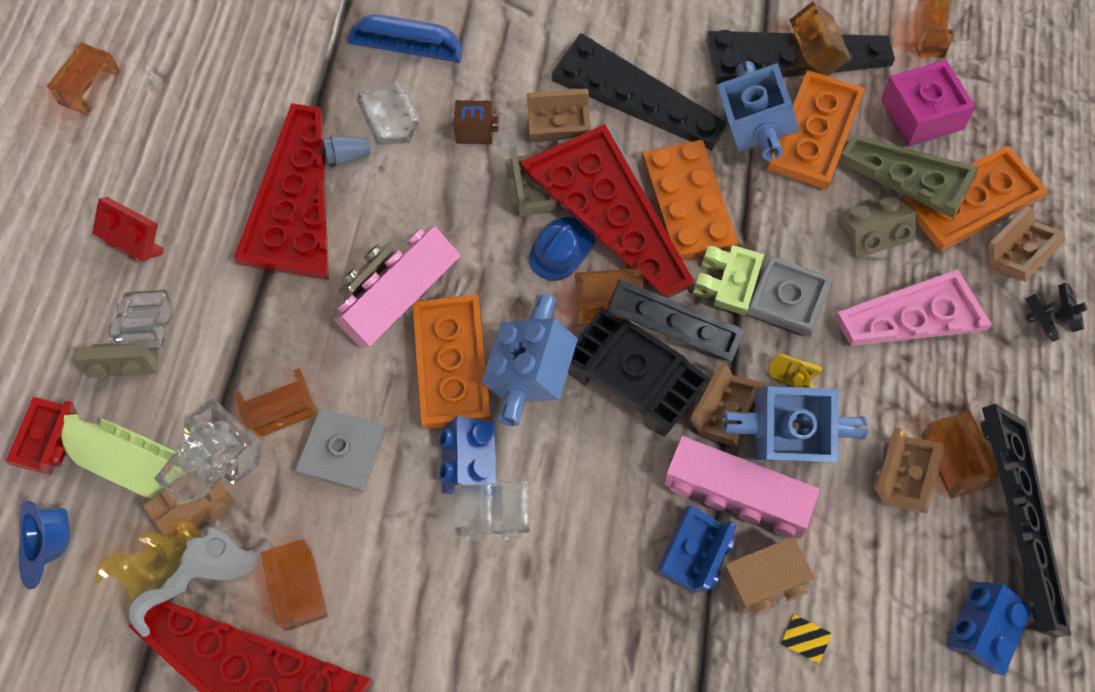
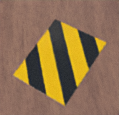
(806, 638)

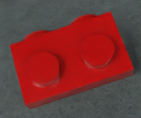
(126, 230)
(39, 439)

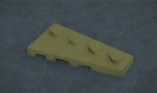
(921, 176)

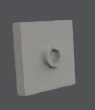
(790, 296)
(341, 450)

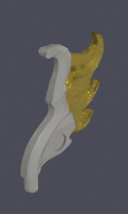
(173, 561)

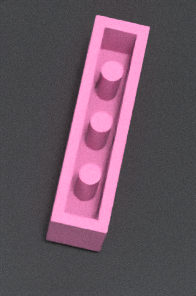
(396, 287)
(742, 488)

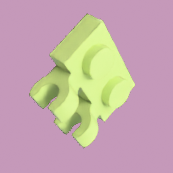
(738, 280)

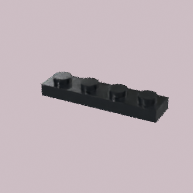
(675, 320)

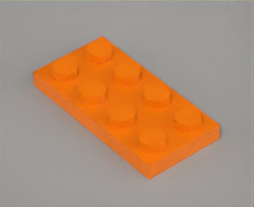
(824, 119)
(999, 191)
(689, 199)
(450, 360)

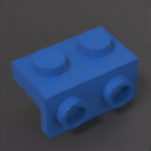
(467, 453)
(697, 550)
(990, 625)

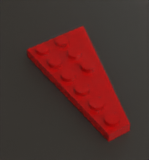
(603, 194)
(290, 210)
(231, 660)

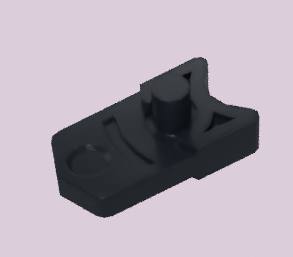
(1070, 311)
(1042, 312)

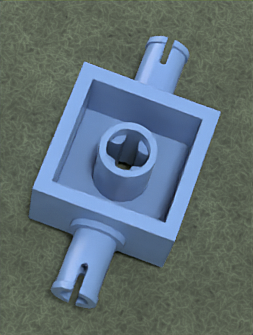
(758, 109)
(529, 360)
(817, 418)

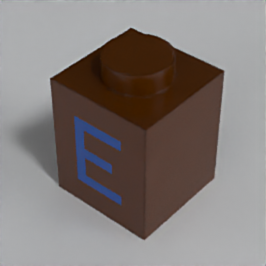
(474, 122)

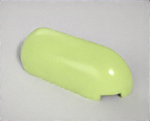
(115, 453)

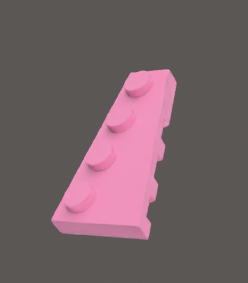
(919, 311)

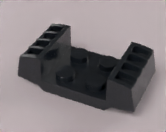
(637, 370)

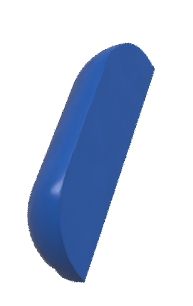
(406, 37)

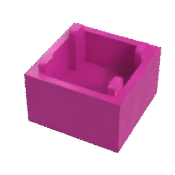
(927, 102)

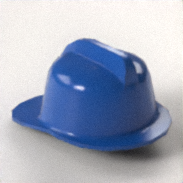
(560, 249)
(42, 540)

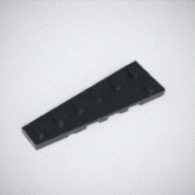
(764, 49)
(635, 92)
(1028, 516)

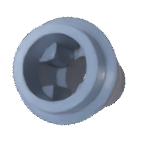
(345, 149)

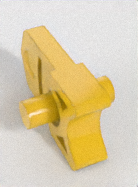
(793, 371)

